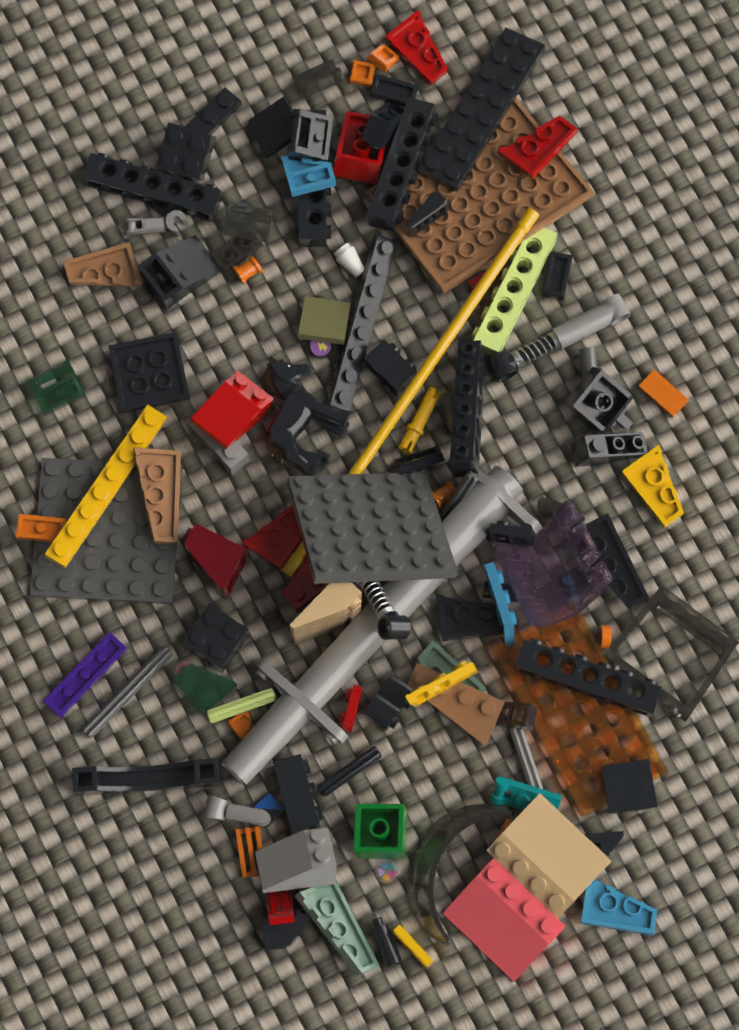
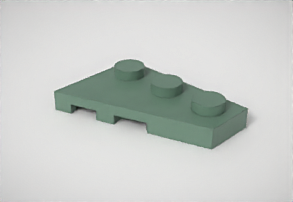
(440, 661)

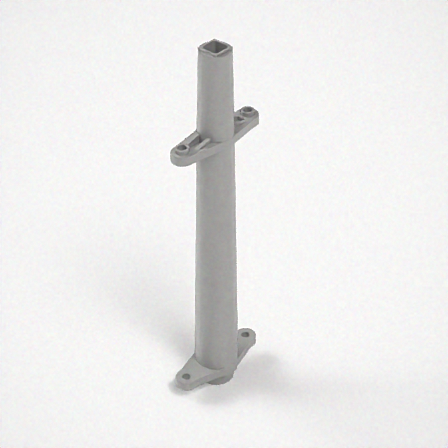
(301, 703)

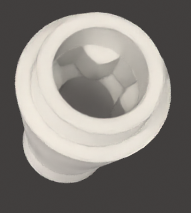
(349, 260)

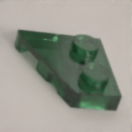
(202, 686)

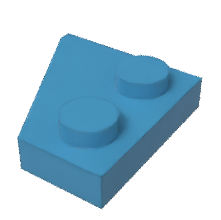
(307, 175)

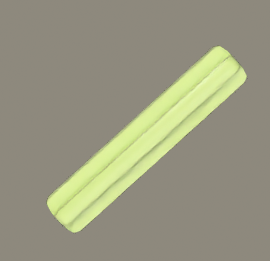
(241, 705)

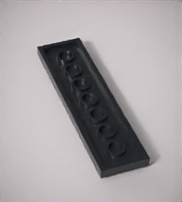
(481, 109)

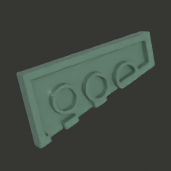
(337, 922)

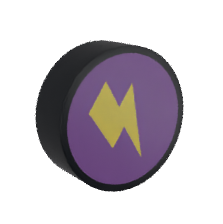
(320, 349)

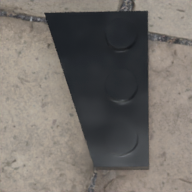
(466, 619)

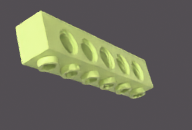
(494, 342)

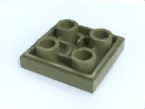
(324, 320)

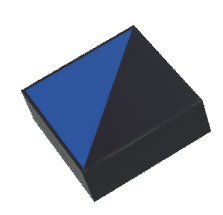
(271, 806)

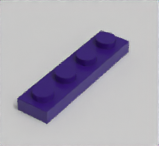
(85, 675)

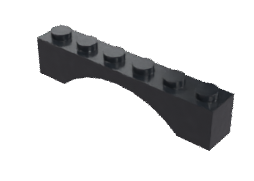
(114, 780)

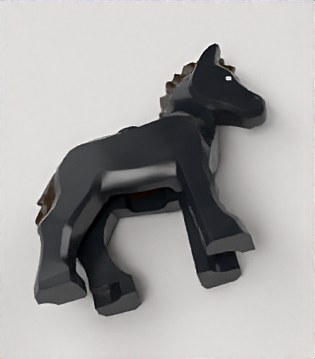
(295, 415)

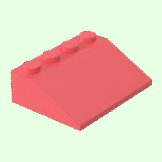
(504, 919)

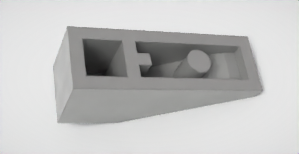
(231, 458)

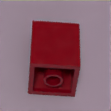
(216, 558)

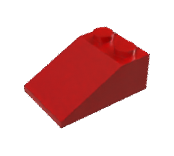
(355, 158)
(232, 410)

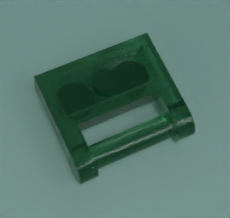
(60, 393)

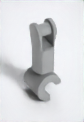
(156, 224)
(219, 810)

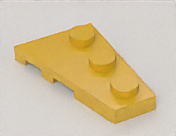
(654, 486)
(441, 683)

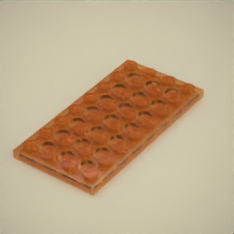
(552, 736)

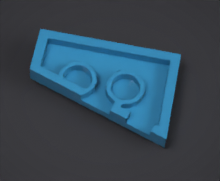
(501, 599)
(614, 910)

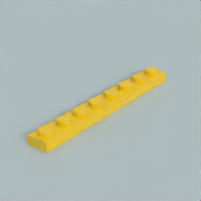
(104, 488)

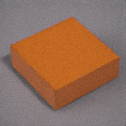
(383, 58)
(362, 73)

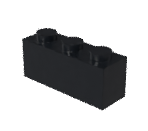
(298, 793)

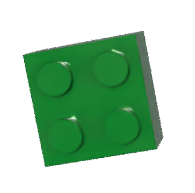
(380, 831)

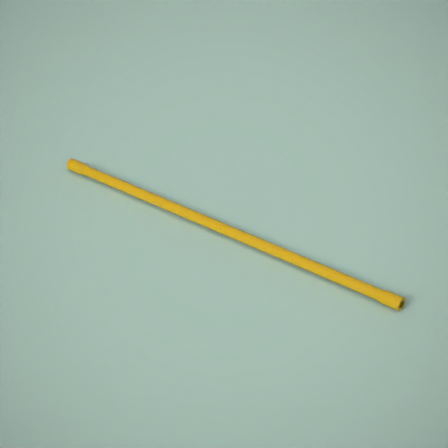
(522, 227)

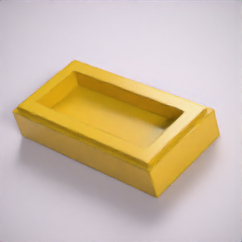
(412, 946)

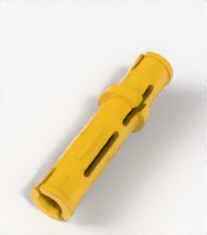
(415, 428)

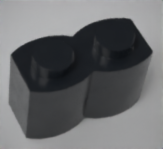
(388, 703)

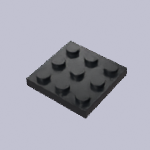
(149, 372)

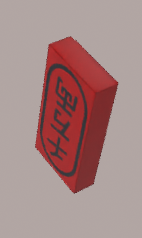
(280, 907)

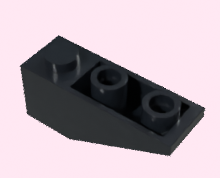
(608, 448)

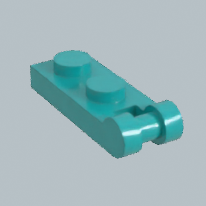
(521, 794)

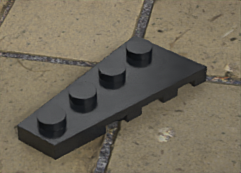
(625, 580)

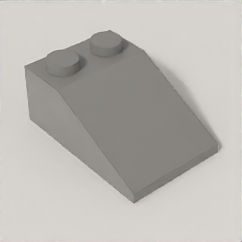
(297, 862)

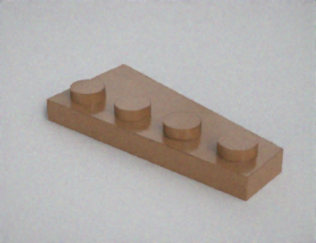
(160, 489)
(463, 704)

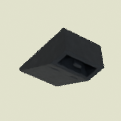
(178, 270)

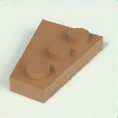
(104, 268)

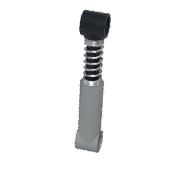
(609, 312)
(390, 623)

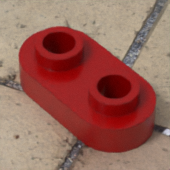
(353, 699)

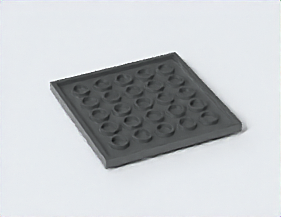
(371, 527)
(117, 555)

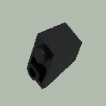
(285, 935)

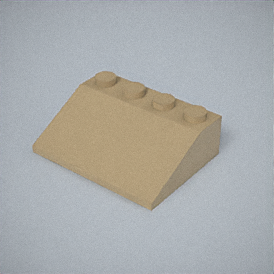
(327, 612)
(548, 855)

